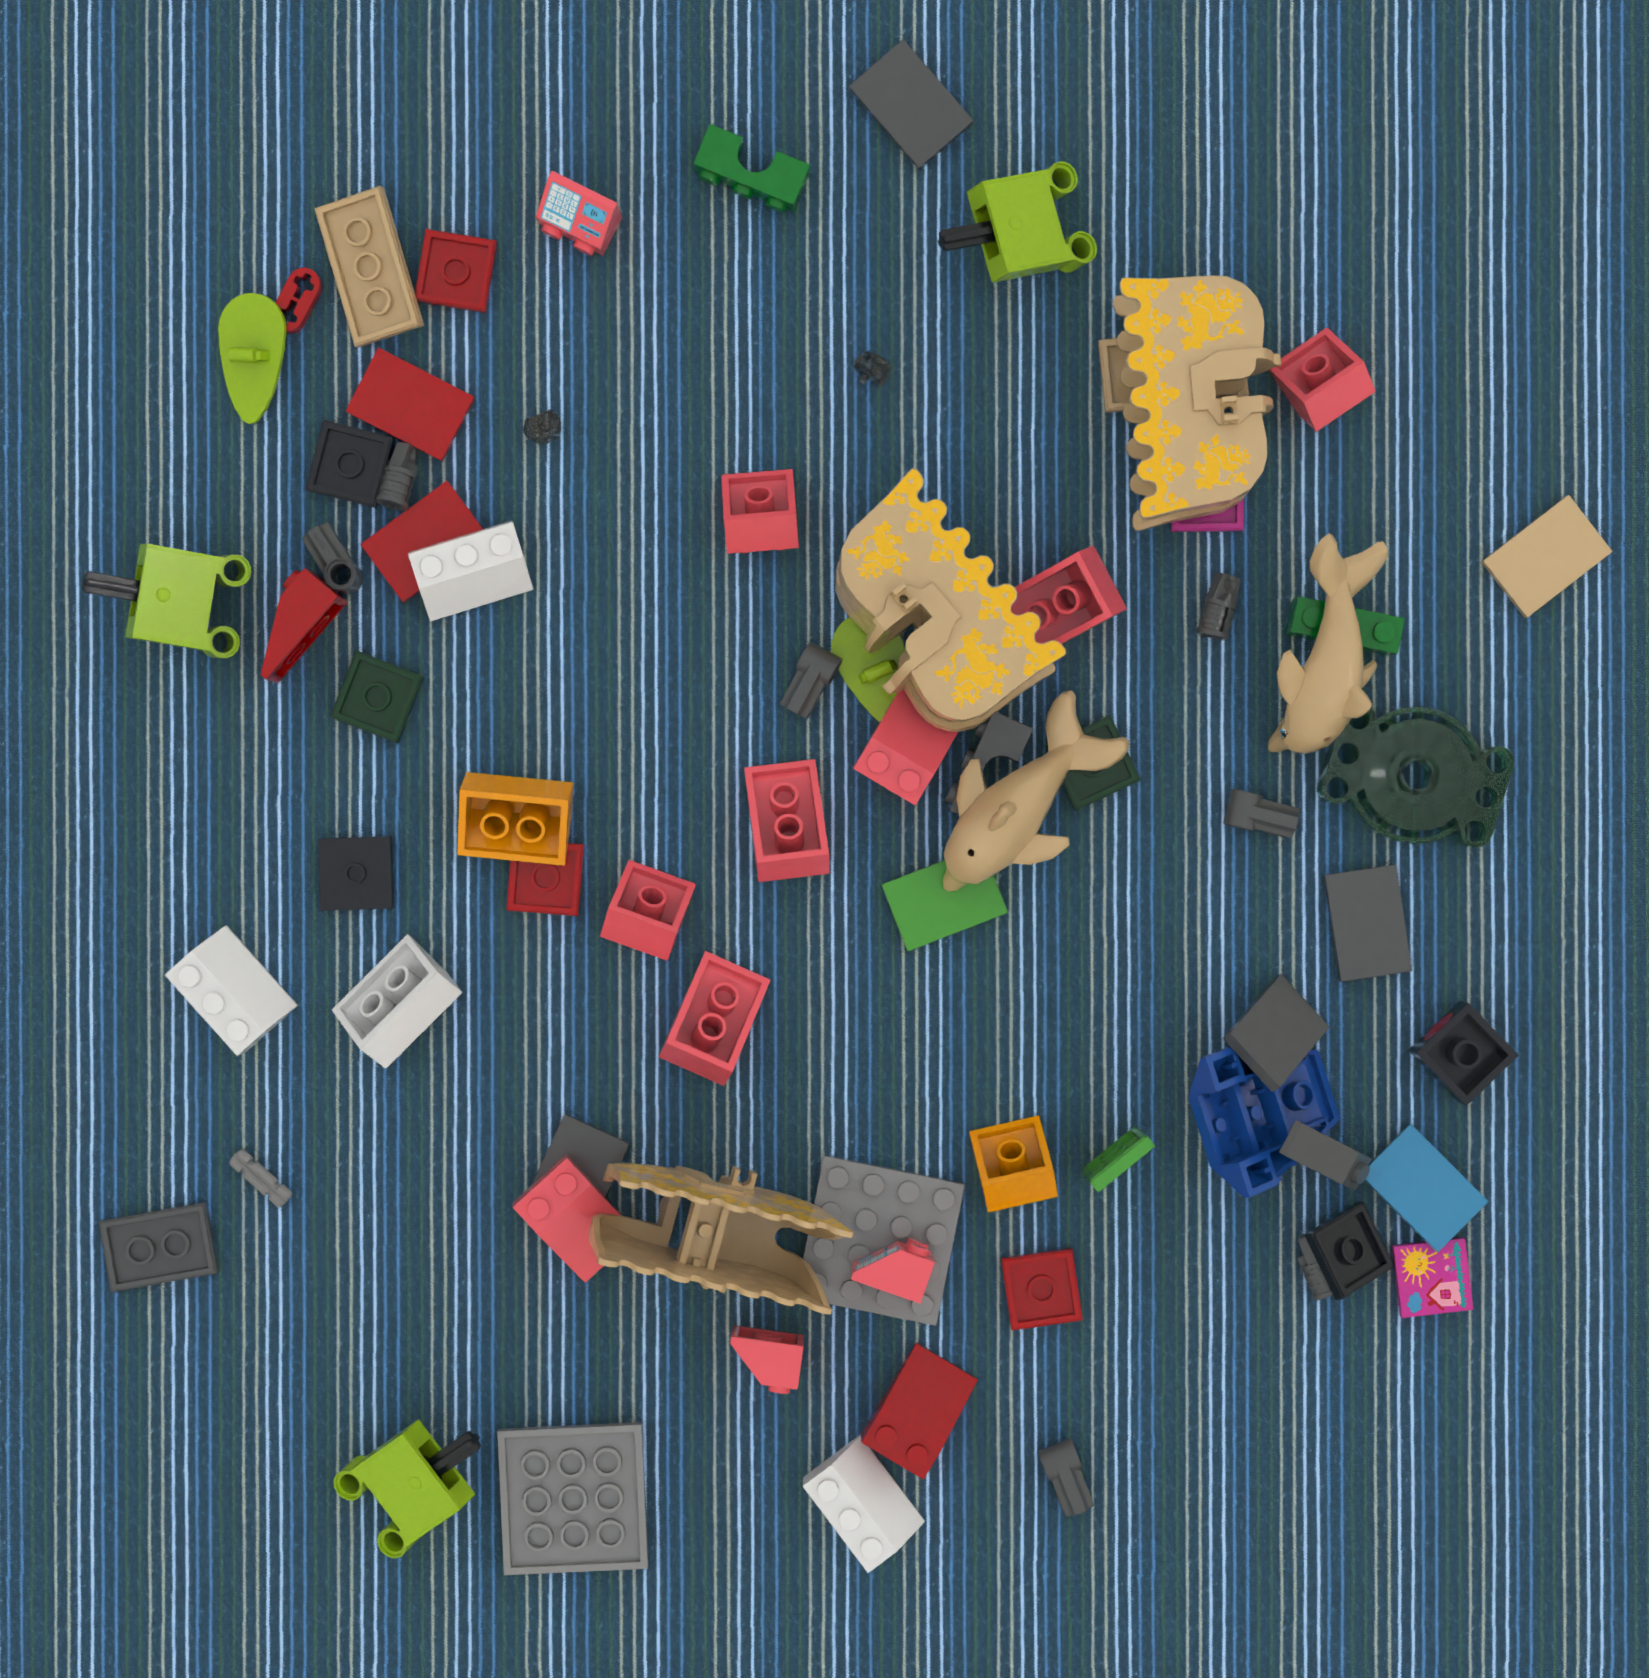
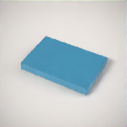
(1424, 1188)

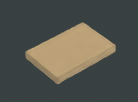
(1546, 556)

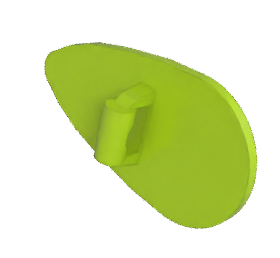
(251, 352)
(866, 671)

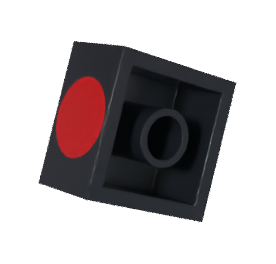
(1463, 1052)

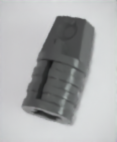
(398, 478)
(1219, 607)
(1312, 1271)

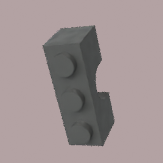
(998, 738)

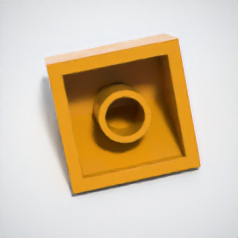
(1013, 1164)

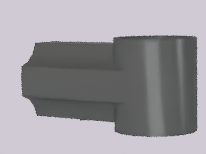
(332, 557)
(814, 672)
(1252, 812)
(1064, 1471)

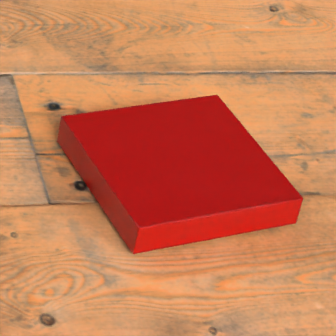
(455, 270)
(547, 886)
(1041, 1289)

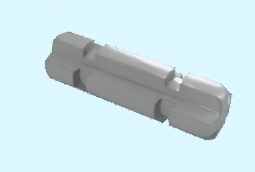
(260, 1178)

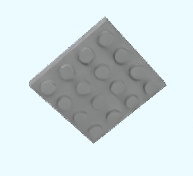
(881, 1209)
(573, 1498)

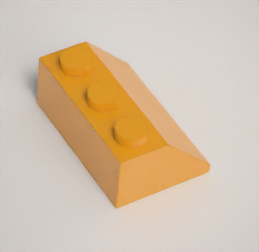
(514, 818)

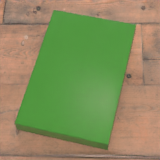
(930, 913)
(1117, 1158)

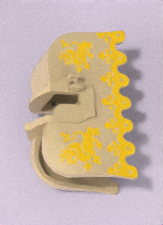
(1185, 349)
(967, 643)
(725, 1236)

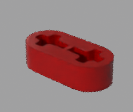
(306, 302)

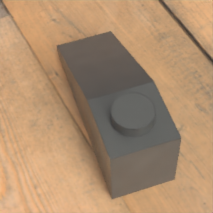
(1326, 1155)

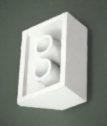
(470, 570)
(231, 990)
(396, 1001)
(863, 1503)

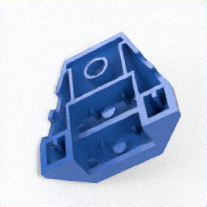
(1248, 1123)

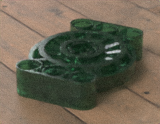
(1448, 785)

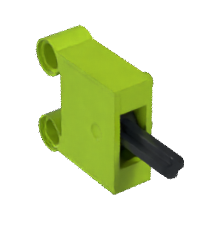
(1021, 225)
(173, 597)
(411, 1482)

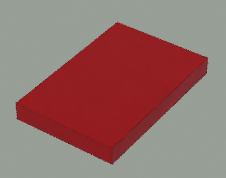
(410, 404)
(429, 521)

